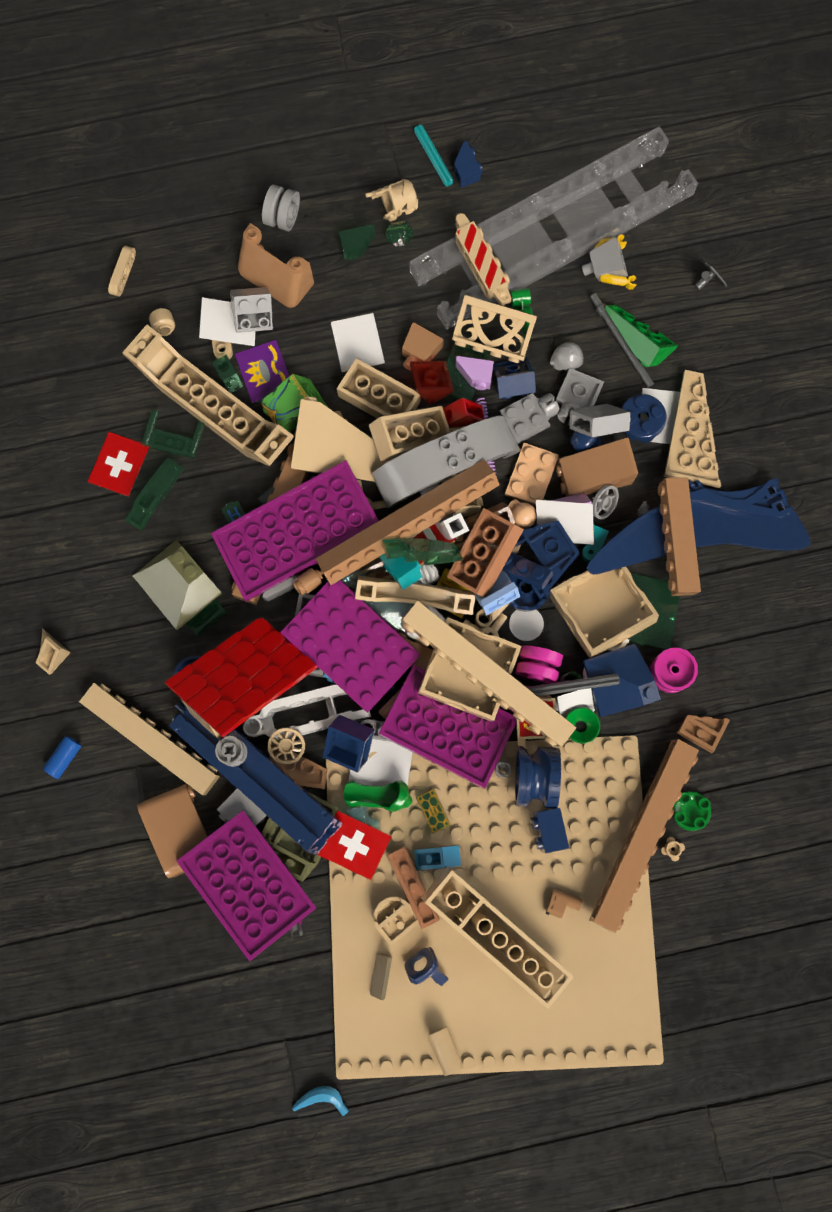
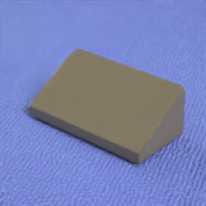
(381, 976)

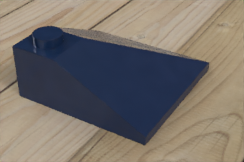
(636, 683)

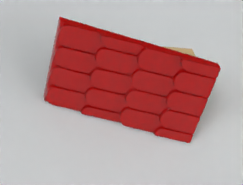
(240, 677)

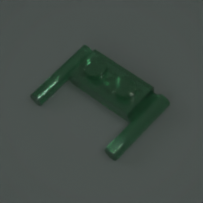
(171, 442)

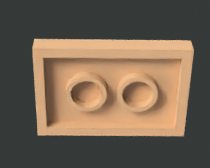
(531, 474)

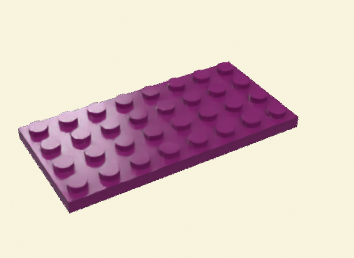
(294, 530)

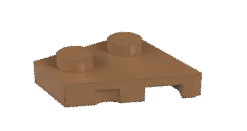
(703, 731)

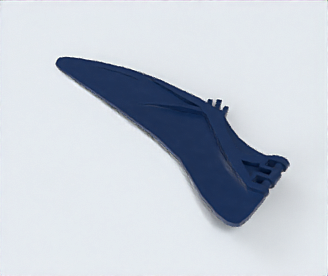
(719, 518)

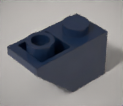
(466, 167)

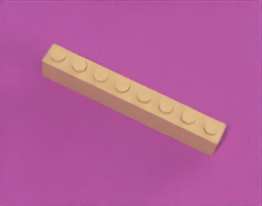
(150, 739)

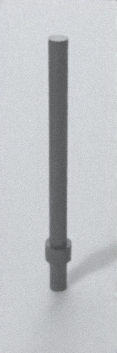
(634, 360)

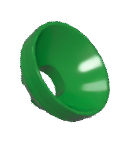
(592, 725)

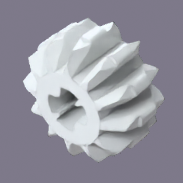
(429, 575)

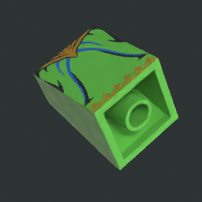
(284, 401)

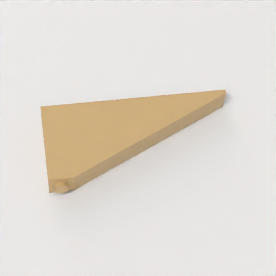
(328, 439)

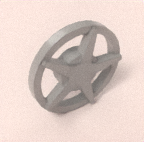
(605, 501)

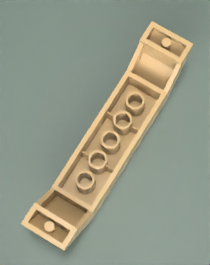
(206, 398)

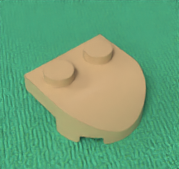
(394, 919)

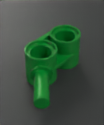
(520, 301)

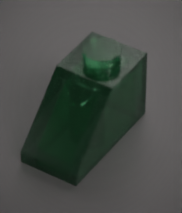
(356, 241)

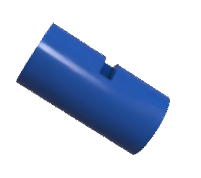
(62, 757)

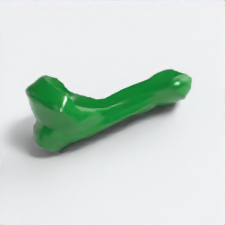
(389, 797)

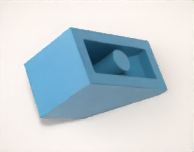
(437, 857)

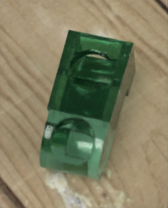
(227, 373)

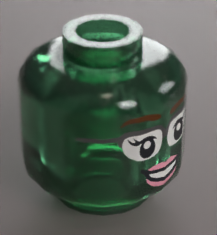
(399, 233)

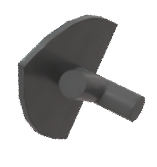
(706, 276)

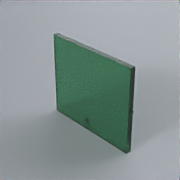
(660, 633)

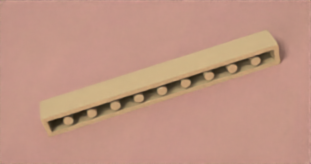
(488, 674)

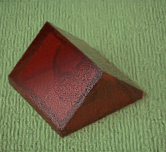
(431, 379)

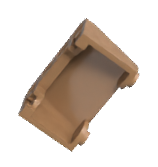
(285, 282)
(172, 826)

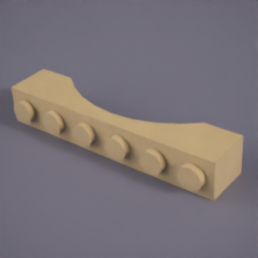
(435, 596)

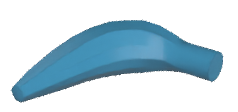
(322, 1094)

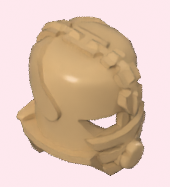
(397, 198)

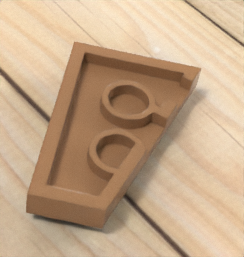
(303, 771)

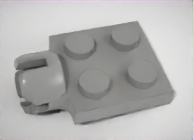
(577, 392)
(530, 415)

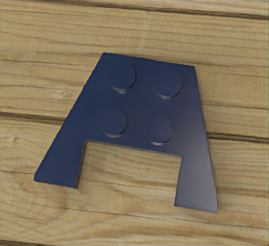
(552, 549)

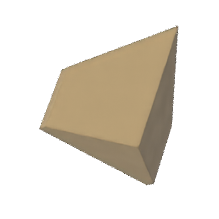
(50, 653)

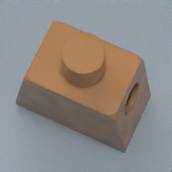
(420, 345)

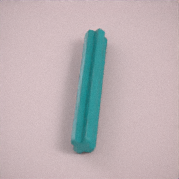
(433, 155)

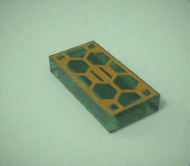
(433, 811)

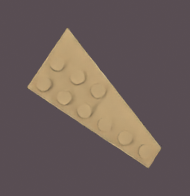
(692, 439)

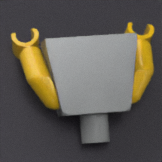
(608, 263)

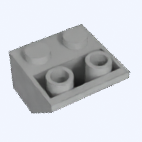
(251, 309)

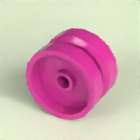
(678, 660)
(539, 664)

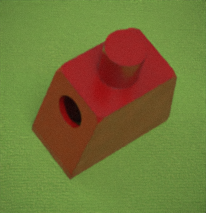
(463, 413)

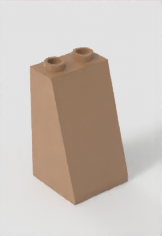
(596, 467)

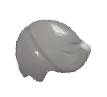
(567, 356)

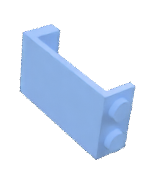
(501, 594)

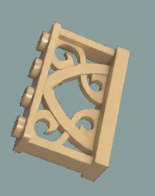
(518, 319)

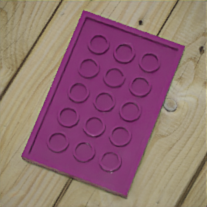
(350, 644)
(447, 734)
(246, 885)

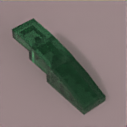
(428, 550)

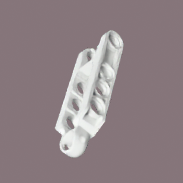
(263, 723)

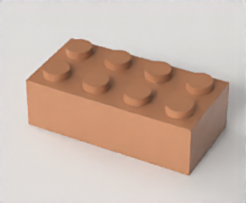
(485, 553)

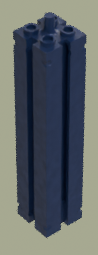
(264, 785)

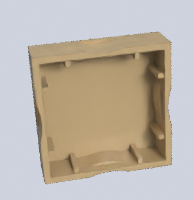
(603, 609)
(453, 688)

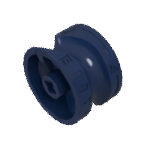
(538, 776)

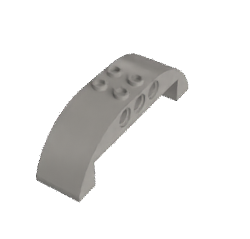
(444, 459)

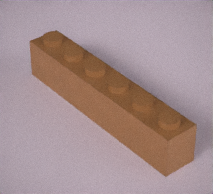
(679, 537)

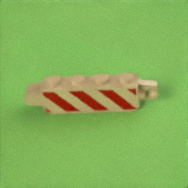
(481, 260)

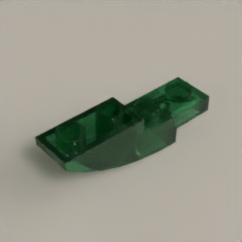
(154, 493)

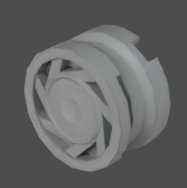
(231, 751)

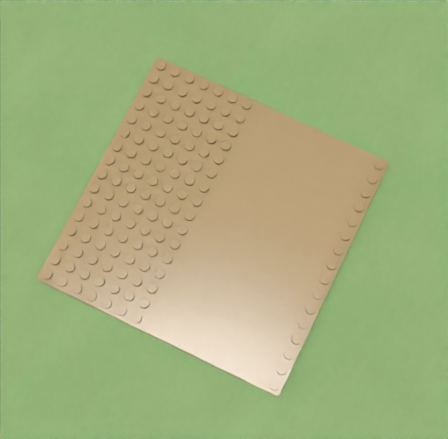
(496, 1026)

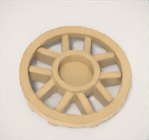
(286, 745)

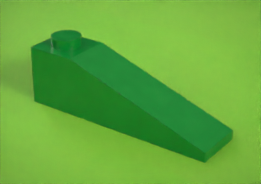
(645, 344)

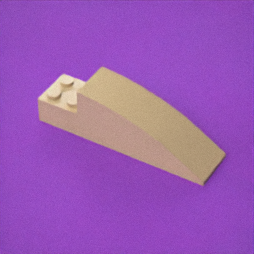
(497, 937)

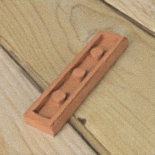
(412, 886)

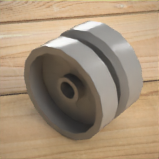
(280, 207)

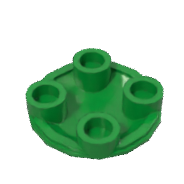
(692, 811)

